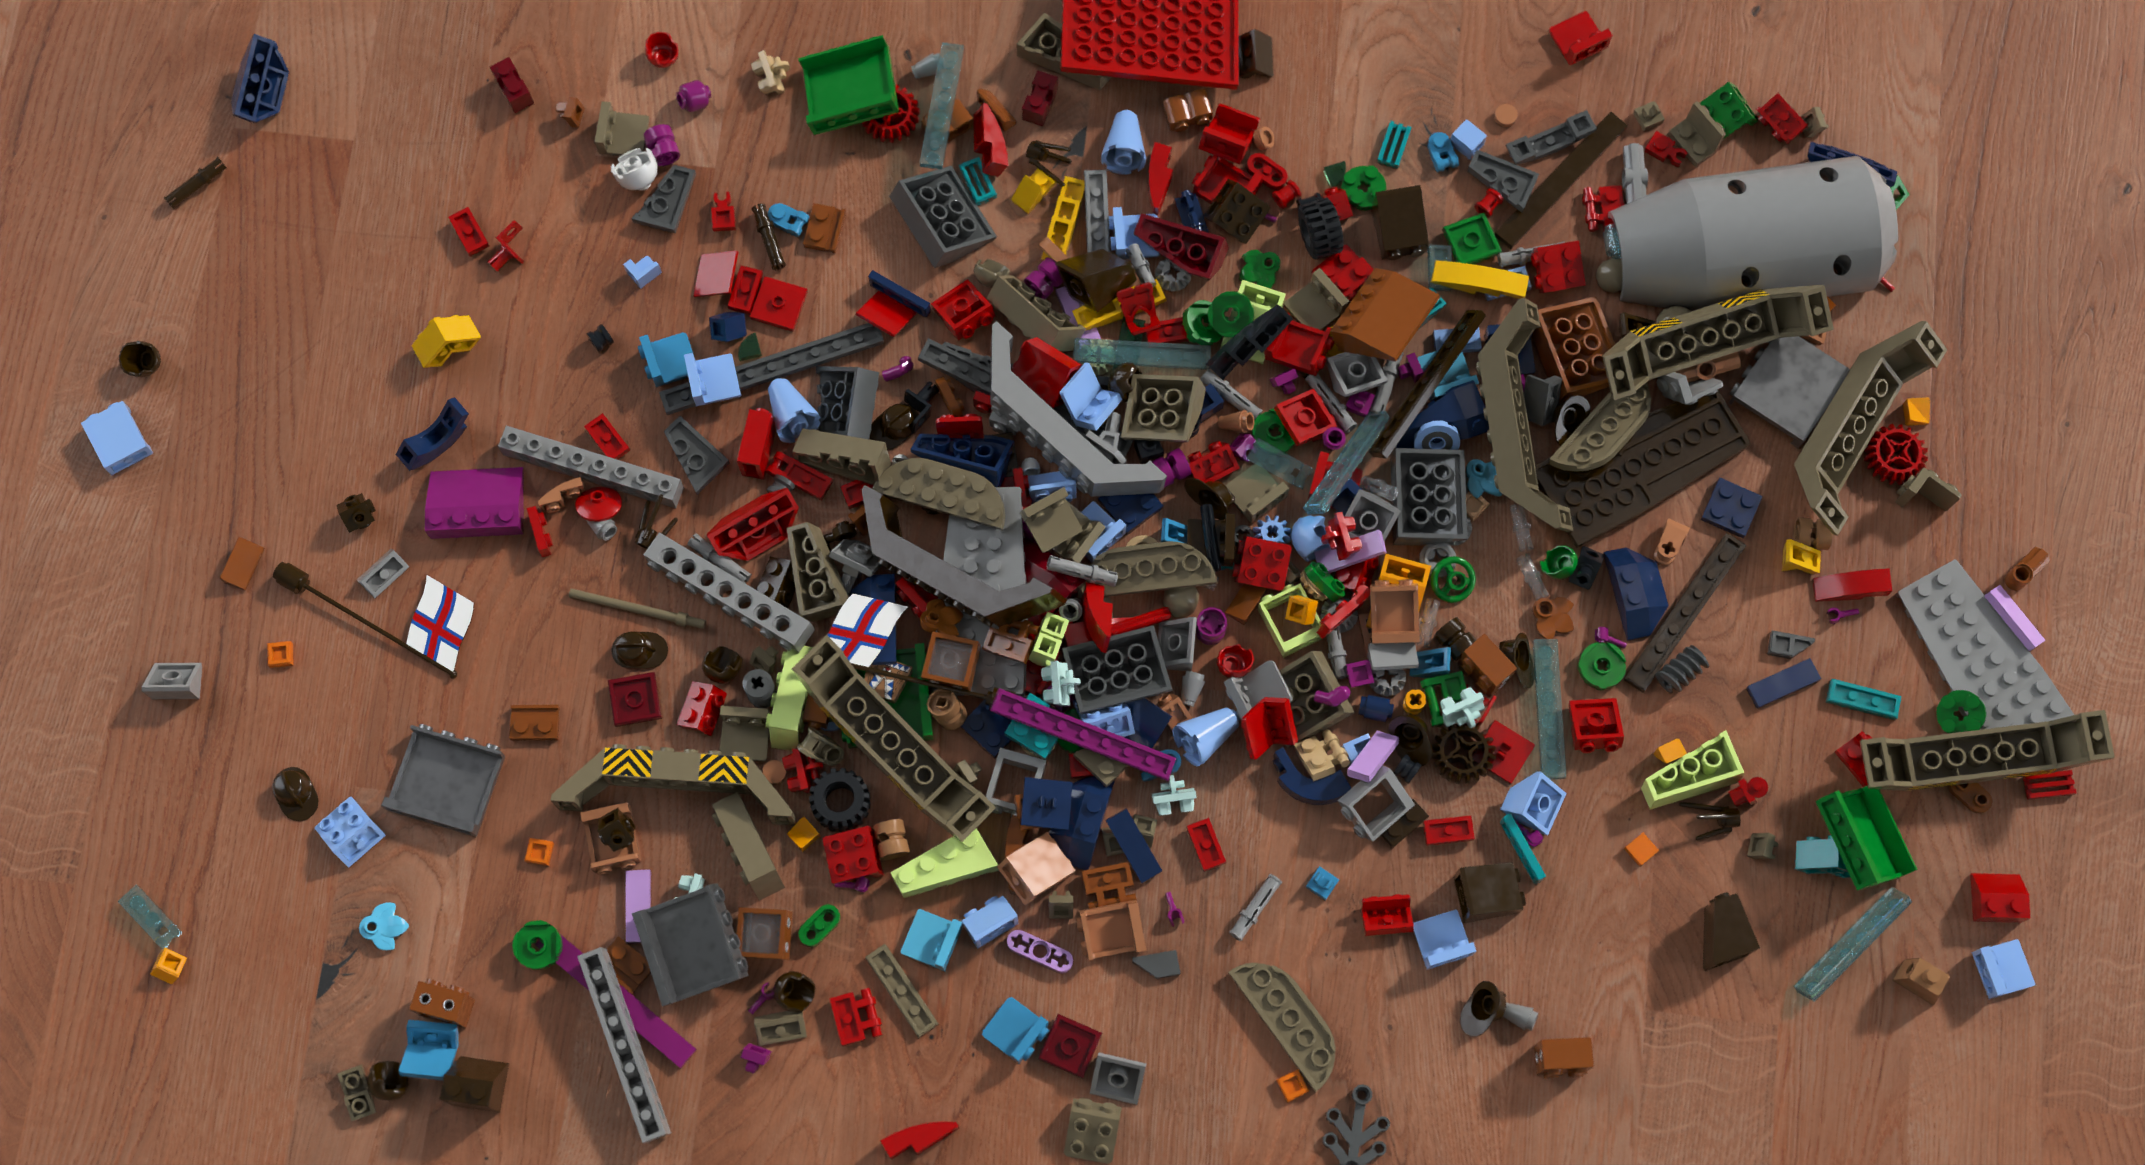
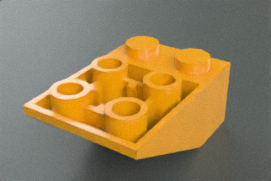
(1398, 568)

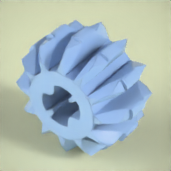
(1279, 529)

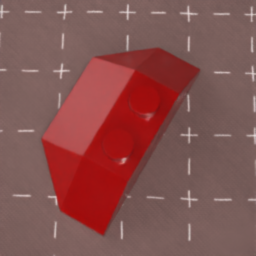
(754, 526)

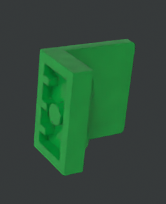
(1729, 108)

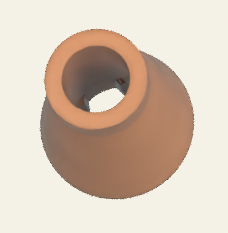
(1239, 421)

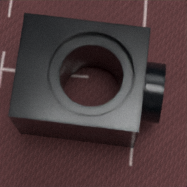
(1148, 450)

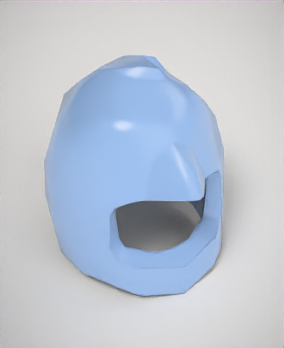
(1307, 536)

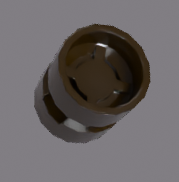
(1455, 637)

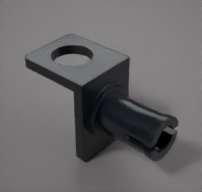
(920, 403)
(1586, 568)

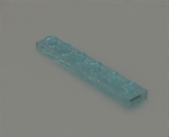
(942, 106)
(1141, 353)
(1346, 463)
(1549, 708)
(1853, 944)

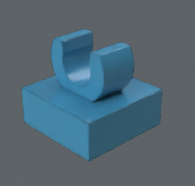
(1322, 883)

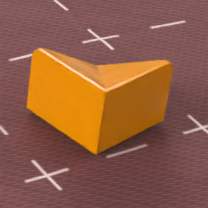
(1916, 411)
(1301, 610)
(1670, 751)
(803, 834)
(168, 966)

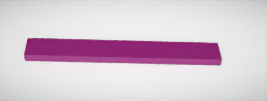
(1082, 734)
(643, 1019)

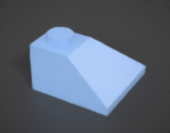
(1534, 802)

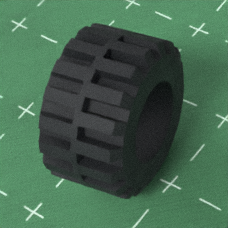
(1320, 228)
(831, 782)

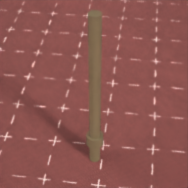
(680, 618)

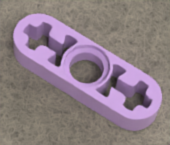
(1037, 941)

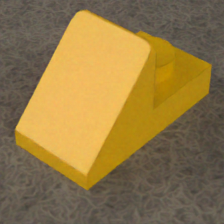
(1032, 190)
(1800, 557)

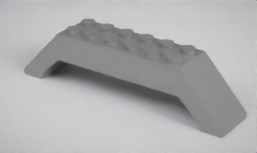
(1056, 437)

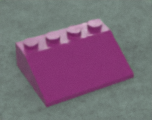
(475, 503)

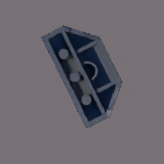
(260, 81)
(1821, 152)
(1636, 591)
(1087, 814)

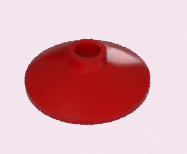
(598, 504)

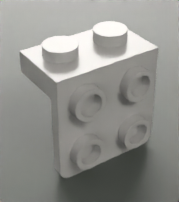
(1678, 389)
(1254, 686)

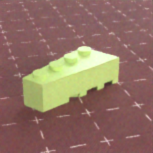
(788, 704)
(1697, 772)
(945, 865)

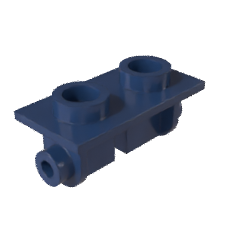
(1190, 211)

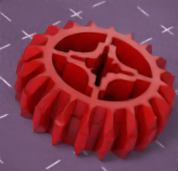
(905, 120)
(1884, 440)

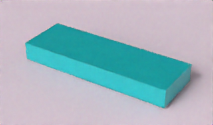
(1863, 699)
(1522, 848)

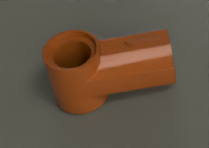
(2027, 568)

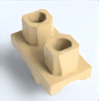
(774, 71)

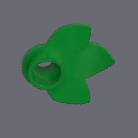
(1257, 271)

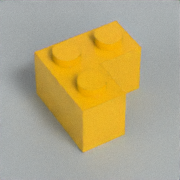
(443, 338)

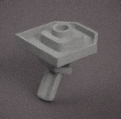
(1108, 439)
(856, 559)

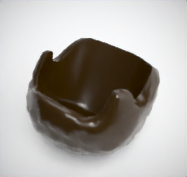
(139, 359)
(1121, 379)
(721, 665)
(794, 991)
(386, 1081)

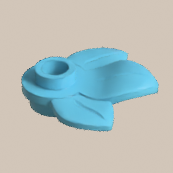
(1482, 480)
(386, 924)

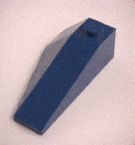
(1459, 407)
(881, 588)

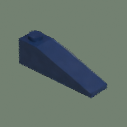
(982, 456)

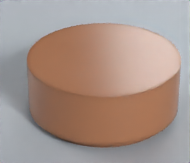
(1505, 115)
(1263, 138)
(774, 772)

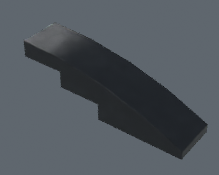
(1245, 343)

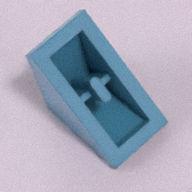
(1173, 531)
(1432, 663)

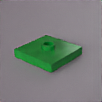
(1472, 239)

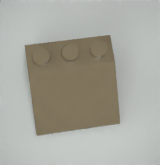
(1163, 407)
(1303, 680)

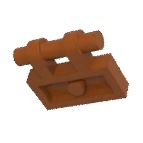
(1009, 645)
(1108, 879)

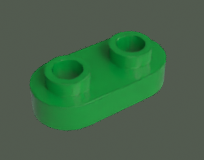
(1329, 586)
(819, 925)

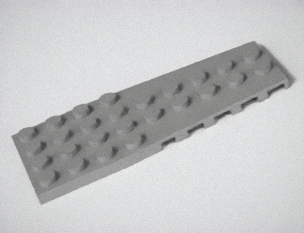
(998, 561)
(1980, 650)

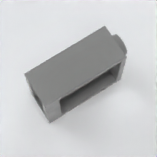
(1015, 759)
(1401, 804)

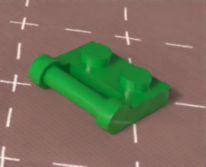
(1451, 686)

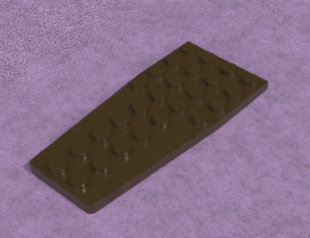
(1658, 460)

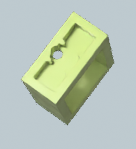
(1298, 642)

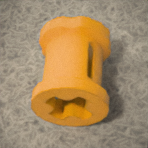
(1416, 708)

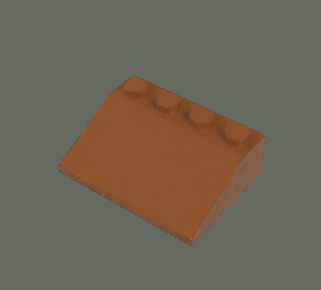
(1383, 316)
(1573, 344)

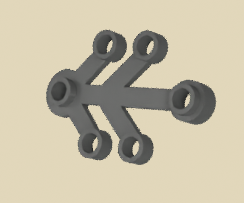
(1356, 1137)

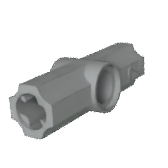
(1634, 172)

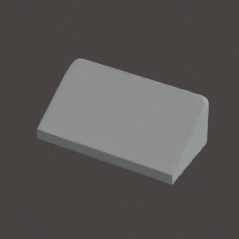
(383, 573)
(1392, 656)

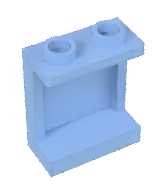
(116, 437)

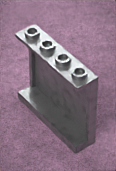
(1790, 386)
(445, 780)
(690, 944)

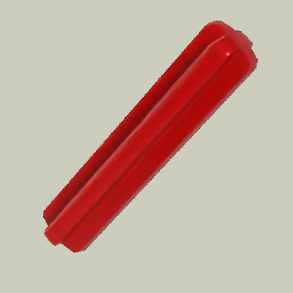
(1141, 621)

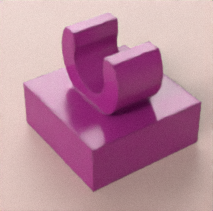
(1411, 368)
(1284, 379)
(1360, 403)
(1241, 445)
(1359, 673)
(755, 1056)

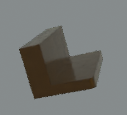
(1255, 54)

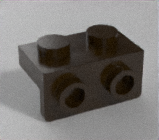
(778, 581)

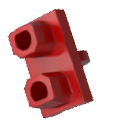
(1338, 536)
(798, 761)
(1747, 792)

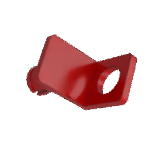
(506, 251)

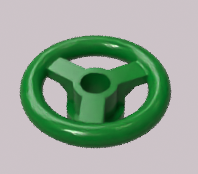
(1461, 582)

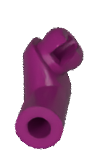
(905, 366)

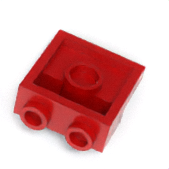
(1558, 266)
(1346, 271)
(964, 310)
(1305, 417)
(1596, 725)

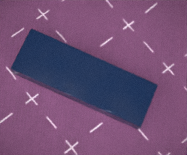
(899, 294)
(1783, 683)
(1134, 845)

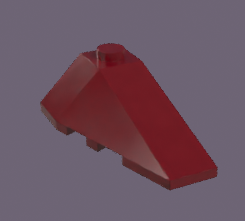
(1187, 247)

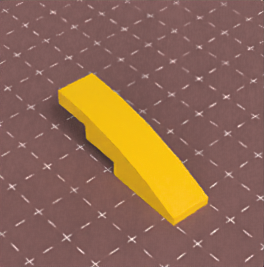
(1066, 214)
(1479, 278)
(1111, 312)

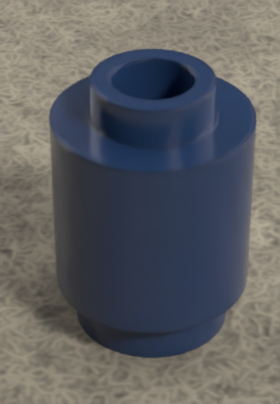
(1376, 708)

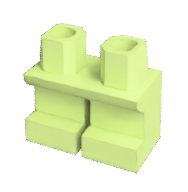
(1048, 640)

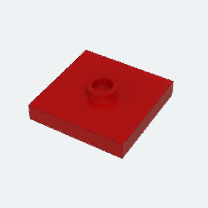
(778, 303)

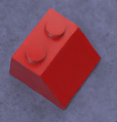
(1999, 898)

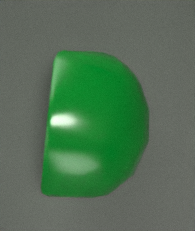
(1559, 562)

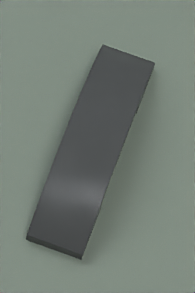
(1551, 140)

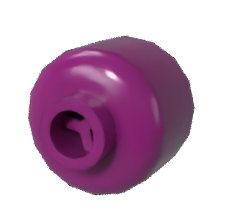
(693, 96)

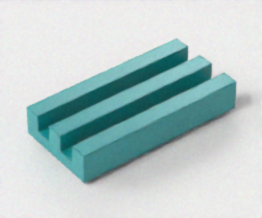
(1399, 128)
(984, 197)

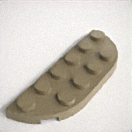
(1604, 432)
(943, 490)
(1154, 568)
(1289, 1019)

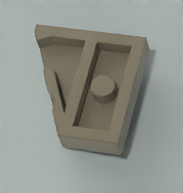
(1101, 767)

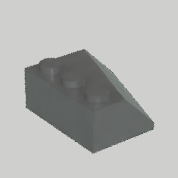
(847, 400)

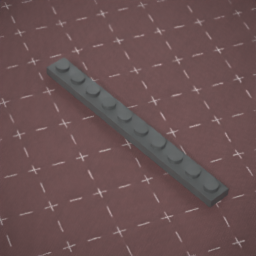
(786, 363)
(979, 377)

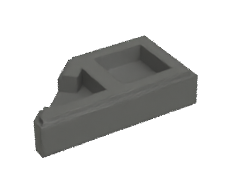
(1787, 644)
(1159, 964)

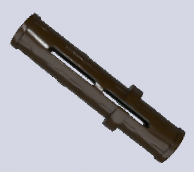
(195, 182)
(765, 228)

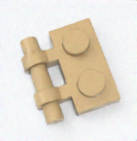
(1314, 756)

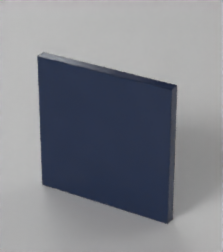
(1148, 722)
(1046, 803)

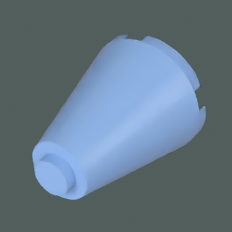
(1124, 145)
(790, 410)
(1205, 734)

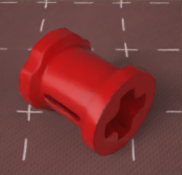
(1286, 194)
(1489, 202)

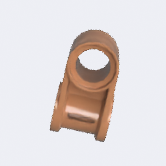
(1671, 539)

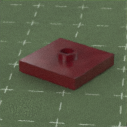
(634, 699)
(1070, 1046)

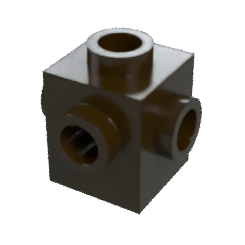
(356, 512)
(616, 830)

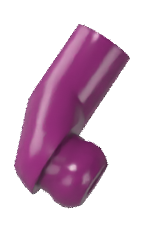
(1334, 697)

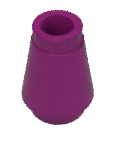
(1336, 435)

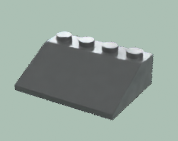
(941, 215)
(1429, 496)
(1125, 673)

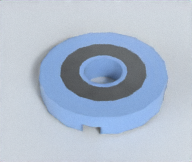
(1437, 429)

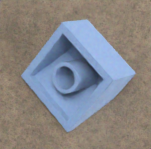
(990, 921)

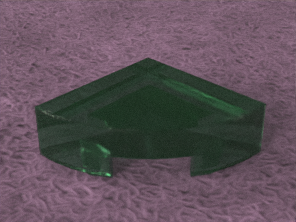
(1335, 173)
(749, 348)

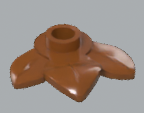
(940, 618)
(1556, 619)

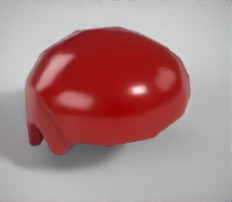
(661, 49)
(1235, 661)

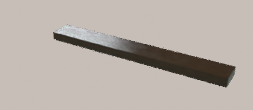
(1561, 180)
(1427, 383)
(1684, 612)

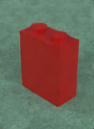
(1044, 370)
(756, 443)

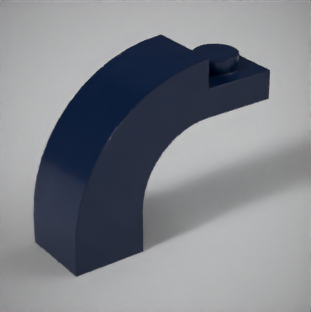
(436, 439)
(1306, 790)

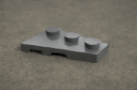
(1507, 178)
(668, 202)
(696, 455)

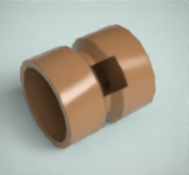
(1820, 538)
(947, 709)
(891, 839)

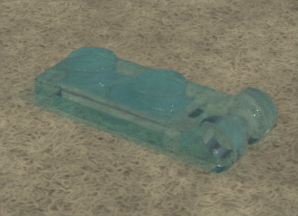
(1279, 463)
(149, 916)

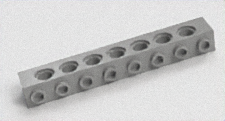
(590, 466)
(665, 548)
(624, 1045)

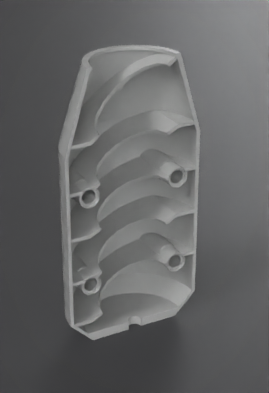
(1773, 231)

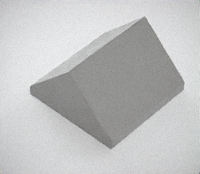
(1354, 373)
(1371, 514)
(1177, 643)
(173, 681)
(1117, 1078)

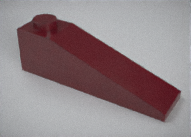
(1036, 567)

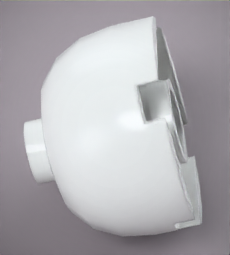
(635, 169)

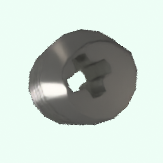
(1681, 668)
(759, 688)

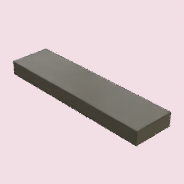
(902, 991)

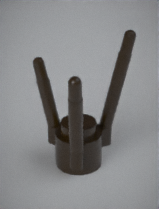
(1037, 152)
(645, 534)
(1725, 817)

